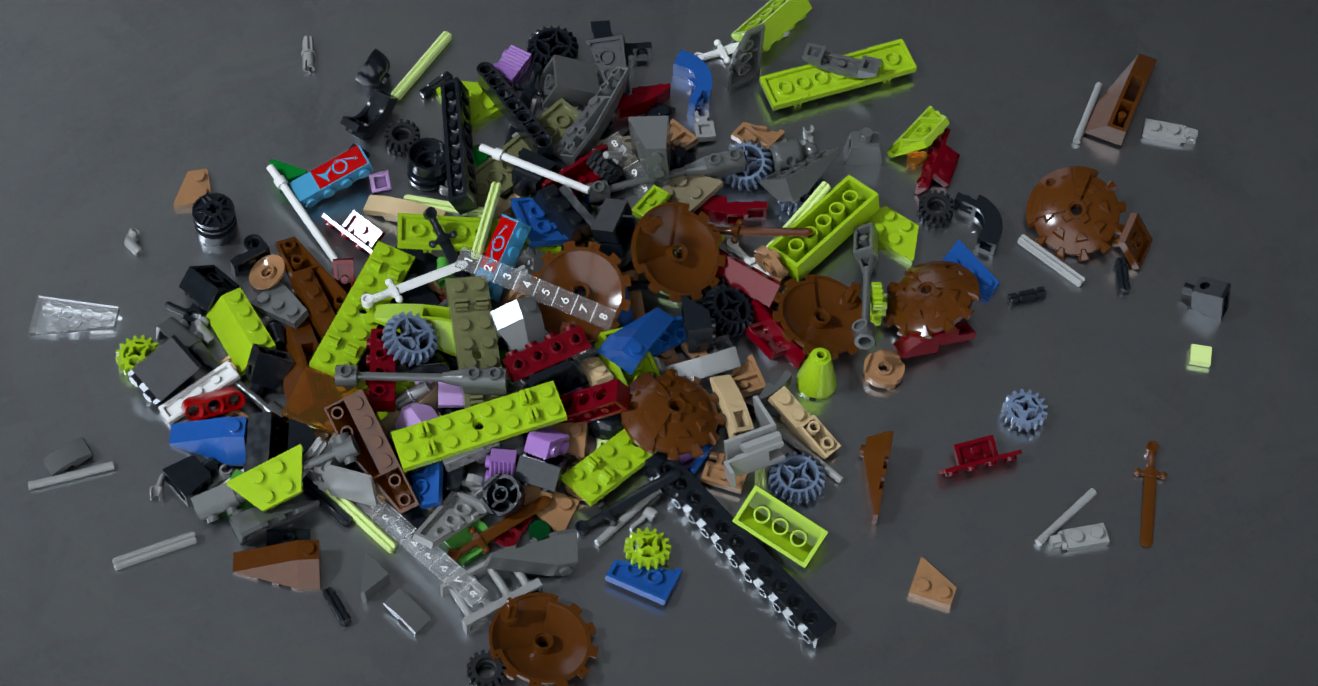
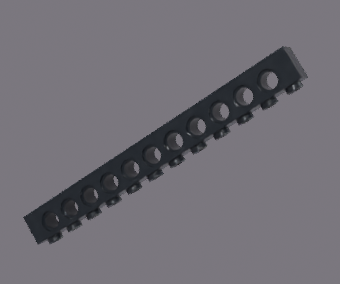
(751, 550)

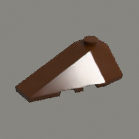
(874, 468)
(286, 564)

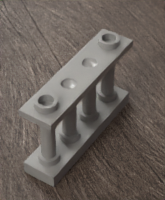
(476, 619)

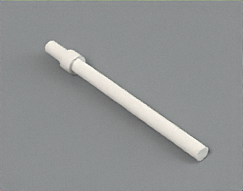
(499, 154)
(281, 183)

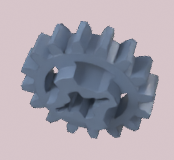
(1024, 410)

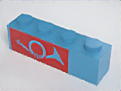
(331, 177)
(506, 247)

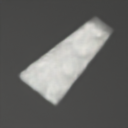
(70, 316)

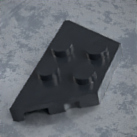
(564, 374)

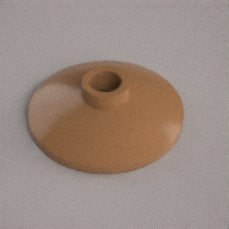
(267, 272)

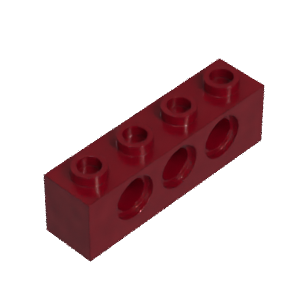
(596, 402)

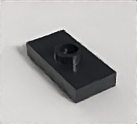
(282, 536)

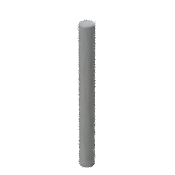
(1087, 113)
(802, 448)
(70, 475)
(624, 519)
(1063, 519)

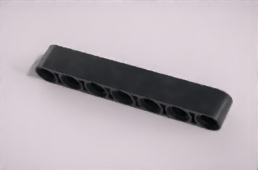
(514, 110)

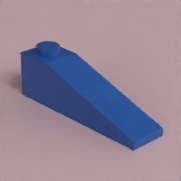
(634, 342)
(215, 438)

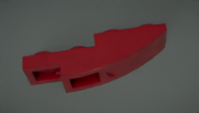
(642, 100)
(729, 212)
(915, 346)

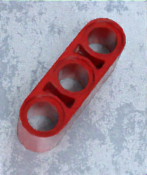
(223, 406)

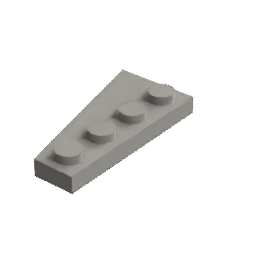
(454, 515)

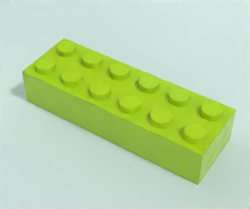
(832, 223)

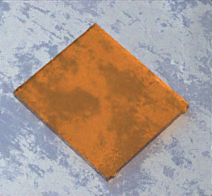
(310, 397)

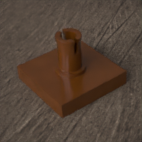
(1133, 241)

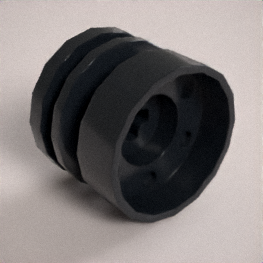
(426, 164)
(215, 219)

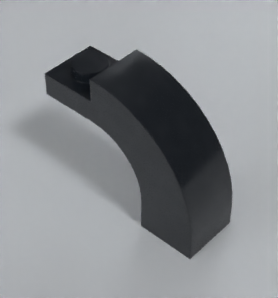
(634, 51)
(372, 116)
(988, 218)

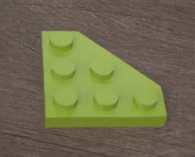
(481, 106)

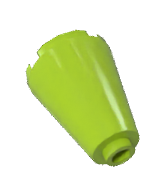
(817, 375)

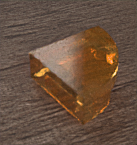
(915, 159)

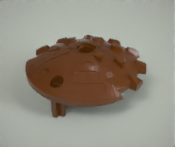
(1072, 234)
(697, 249)
(587, 270)
(931, 298)
(819, 314)
(656, 424)
(538, 620)

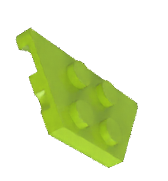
(920, 133)
(896, 233)
(272, 480)

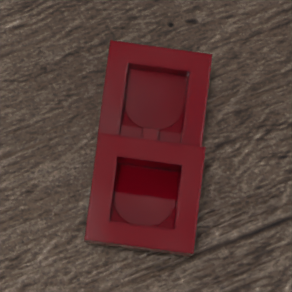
(513, 535)

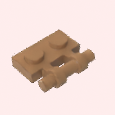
(715, 475)

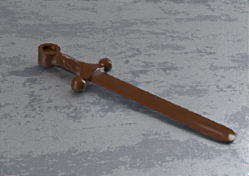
(738, 230)
(1149, 494)
(480, 540)

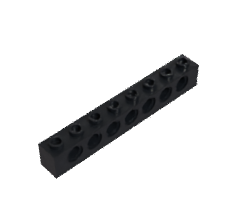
(458, 146)

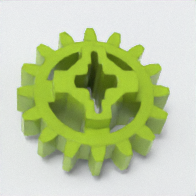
(878, 303)
(134, 351)
(647, 548)

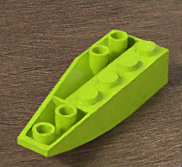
(435, 314)

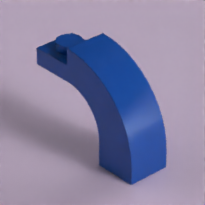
(698, 74)

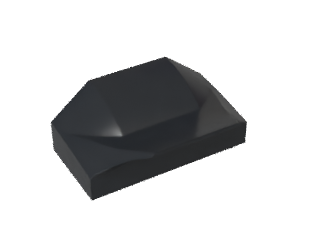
(436, 364)

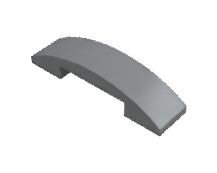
(707, 364)

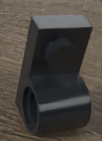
(244, 262)

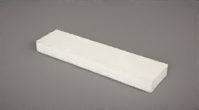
(217, 379)

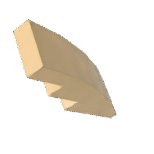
(391, 206)

